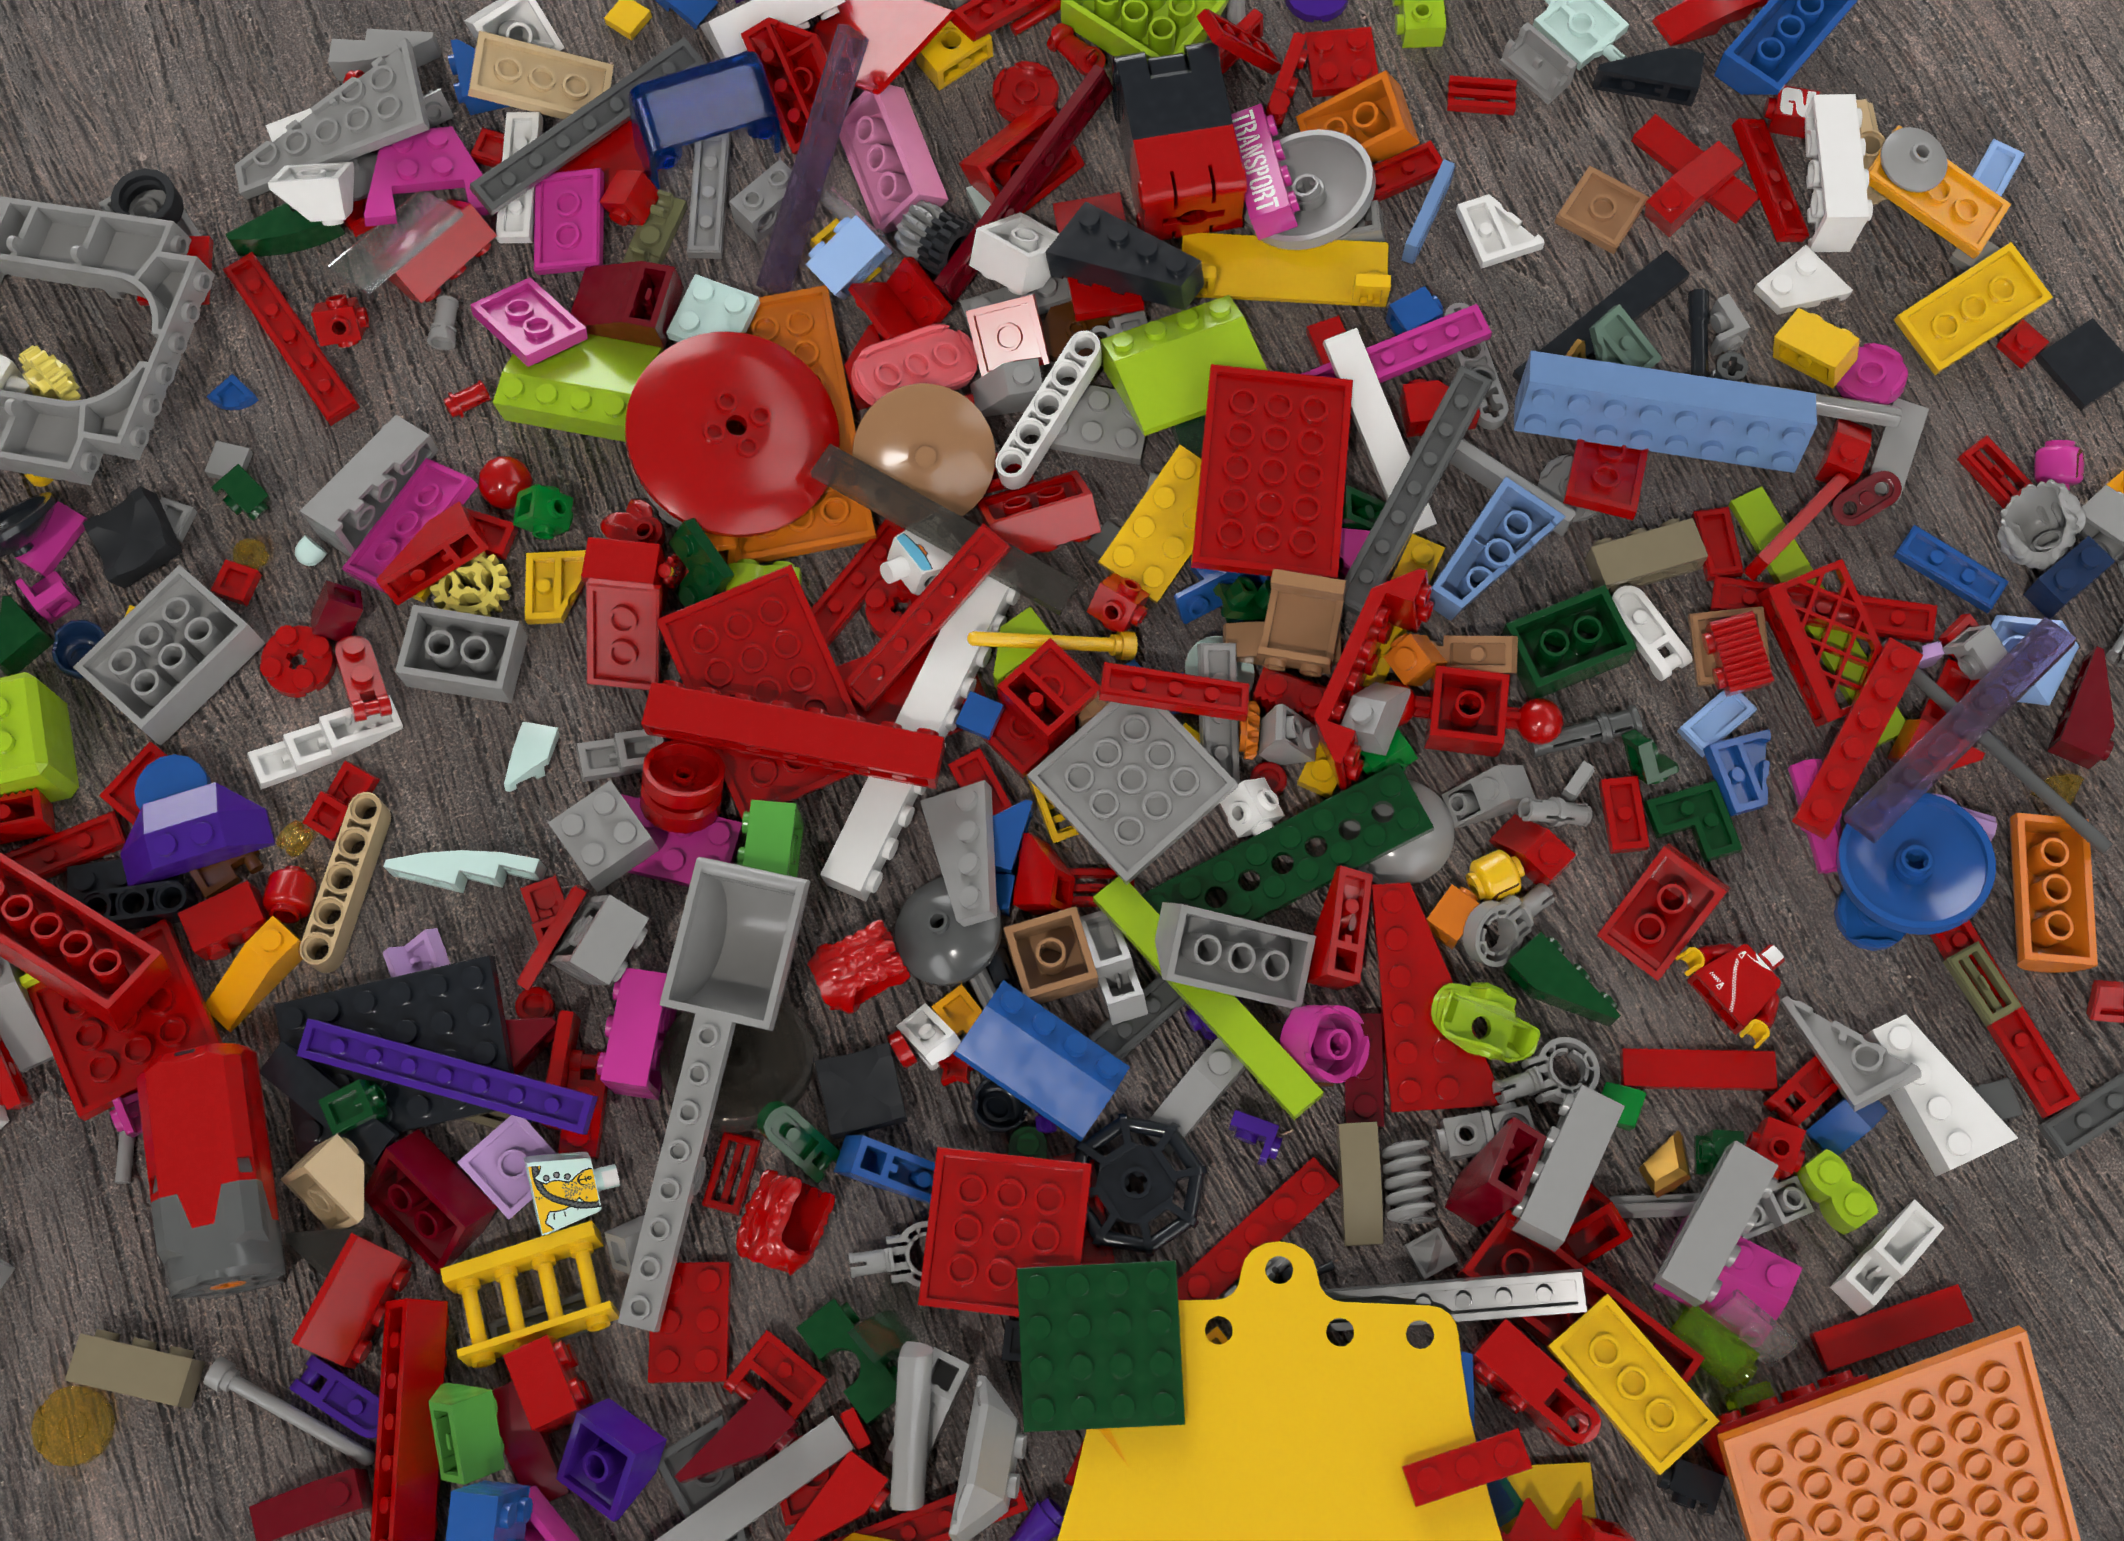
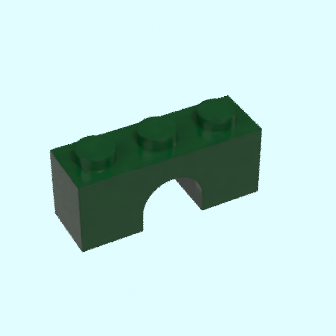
(826, 1335)

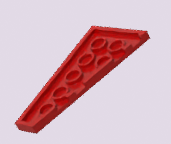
(1421, 1063)

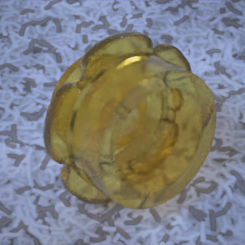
(250, 546)

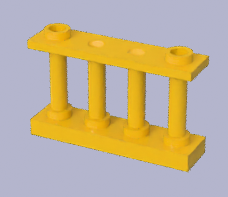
(505, 1267)

